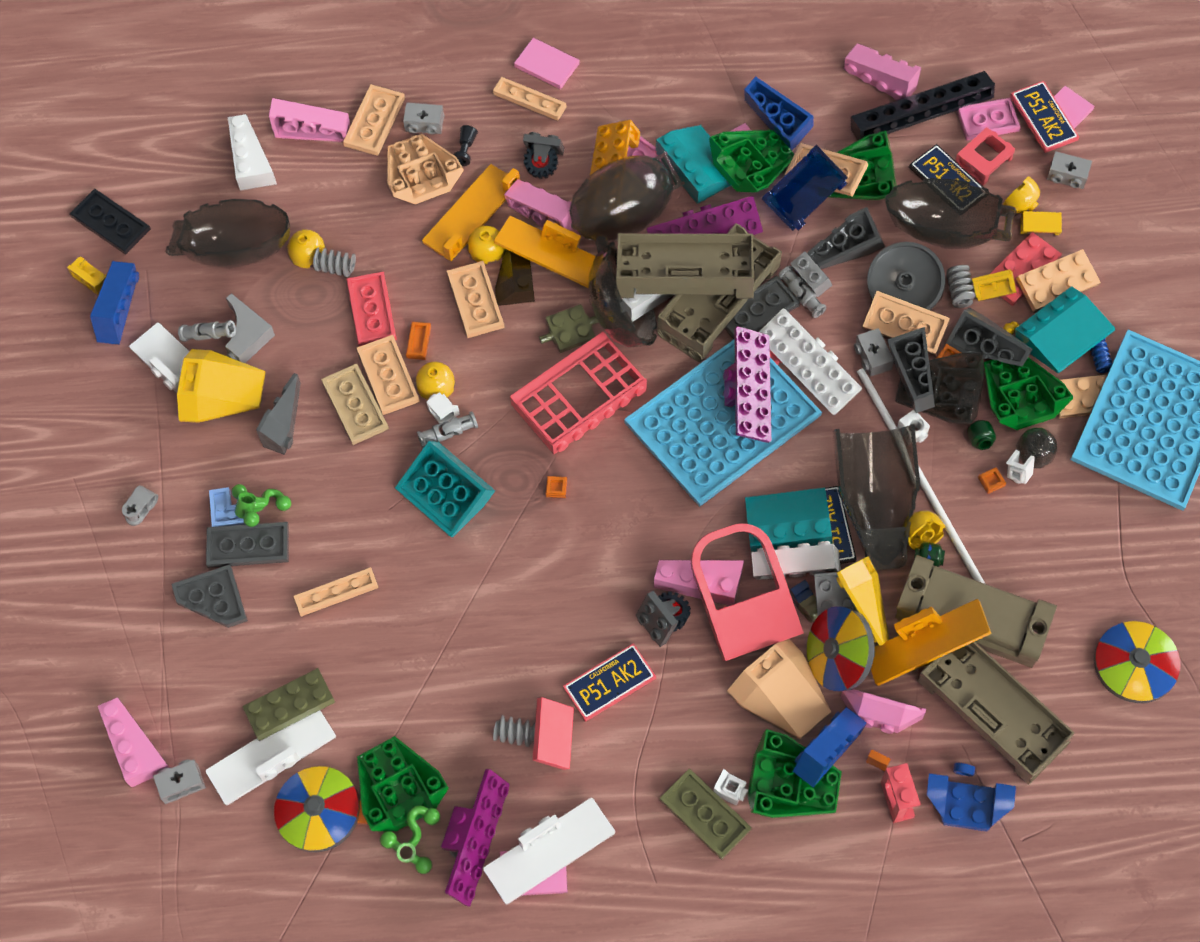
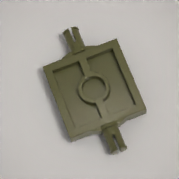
(569, 328)

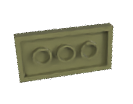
(288, 704)
(705, 814)

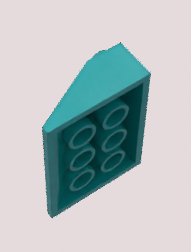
(692, 160)
(1064, 329)
(444, 488)
(790, 518)

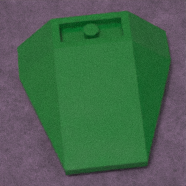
(750, 158)
(880, 173)
(1024, 393)
(394, 782)
(779, 791)

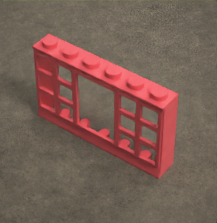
(593, 419)

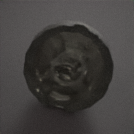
(1039, 444)

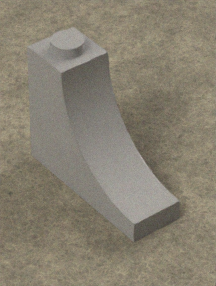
(251, 331)

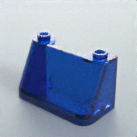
(805, 188)

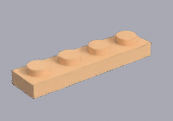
(529, 98)
(335, 592)

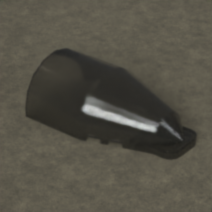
(879, 490)

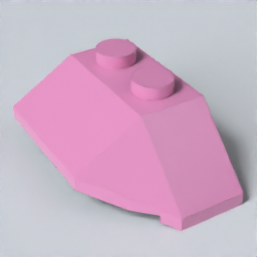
(882, 712)

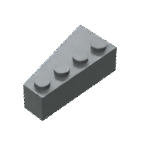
(913, 367)

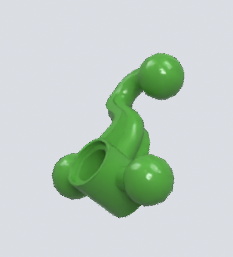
(248, 504)
(389, 839)

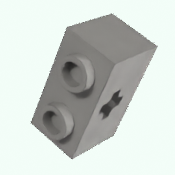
(423, 118)
(1069, 170)
(811, 274)
(874, 352)
(190, 779)

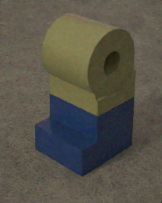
(805, 600)

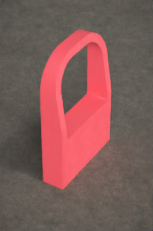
(753, 621)

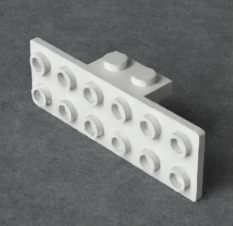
(162, 354)
(810, 362)
(266, 758)
(548, 849)

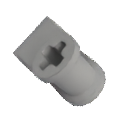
(139, 505)

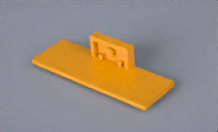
(551, 248)
(927, 638)

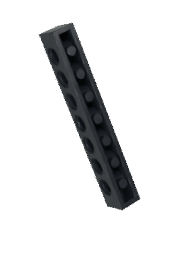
(924, 106)

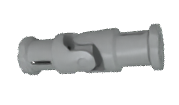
(802, 291)
(206, 331)
(454, 427)

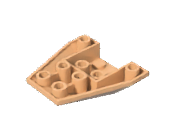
(421, 169)
(782, 690)

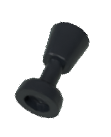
(467, 137)

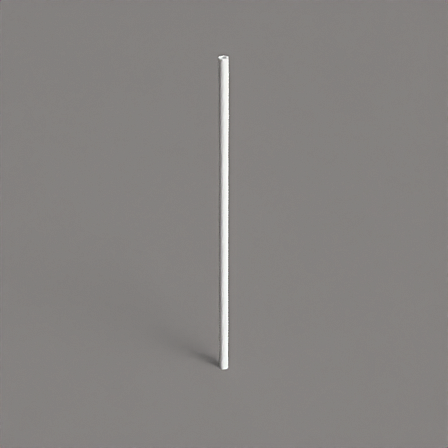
(923, 482)

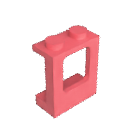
(977, 165)
(900, 792)

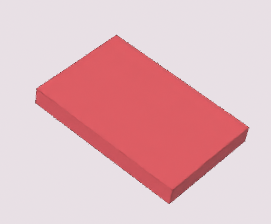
(553, 733)

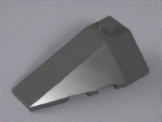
(849, 241)
(980, 335)
(278, 424)

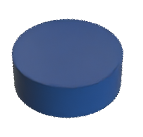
(964, 769)

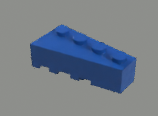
(778, 112)
(114, 302)
(828, 746)

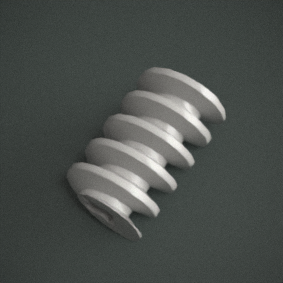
(332, 263)
(960, 286)
(514, 731)

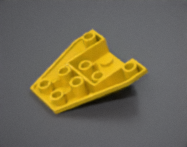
(216, 386)
(864, 589)

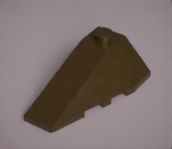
(514, 280)

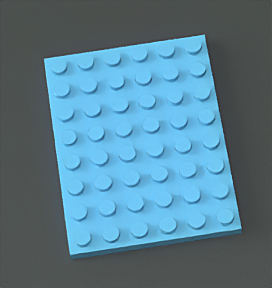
(1146, 422)
(696, 432)

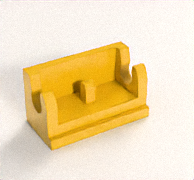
(1041, 222)
(87, 275)
(994, 285)

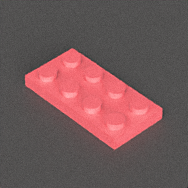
(1027, 256)

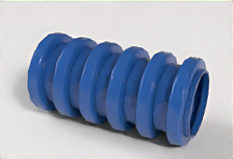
(1101, 357)

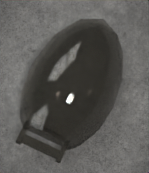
(623, 196)
(949, 213)
(230, 233)
(606, 301)

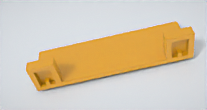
(613, 142)
(470, 211)

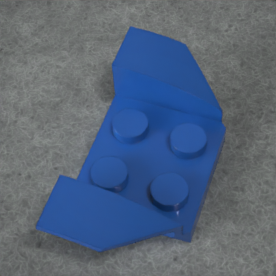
(969, 804)

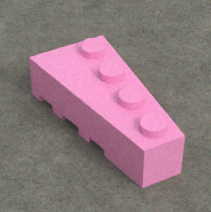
(882, 72)
(307, 122)
(539, 205)
(720, 576)
(131, 746)

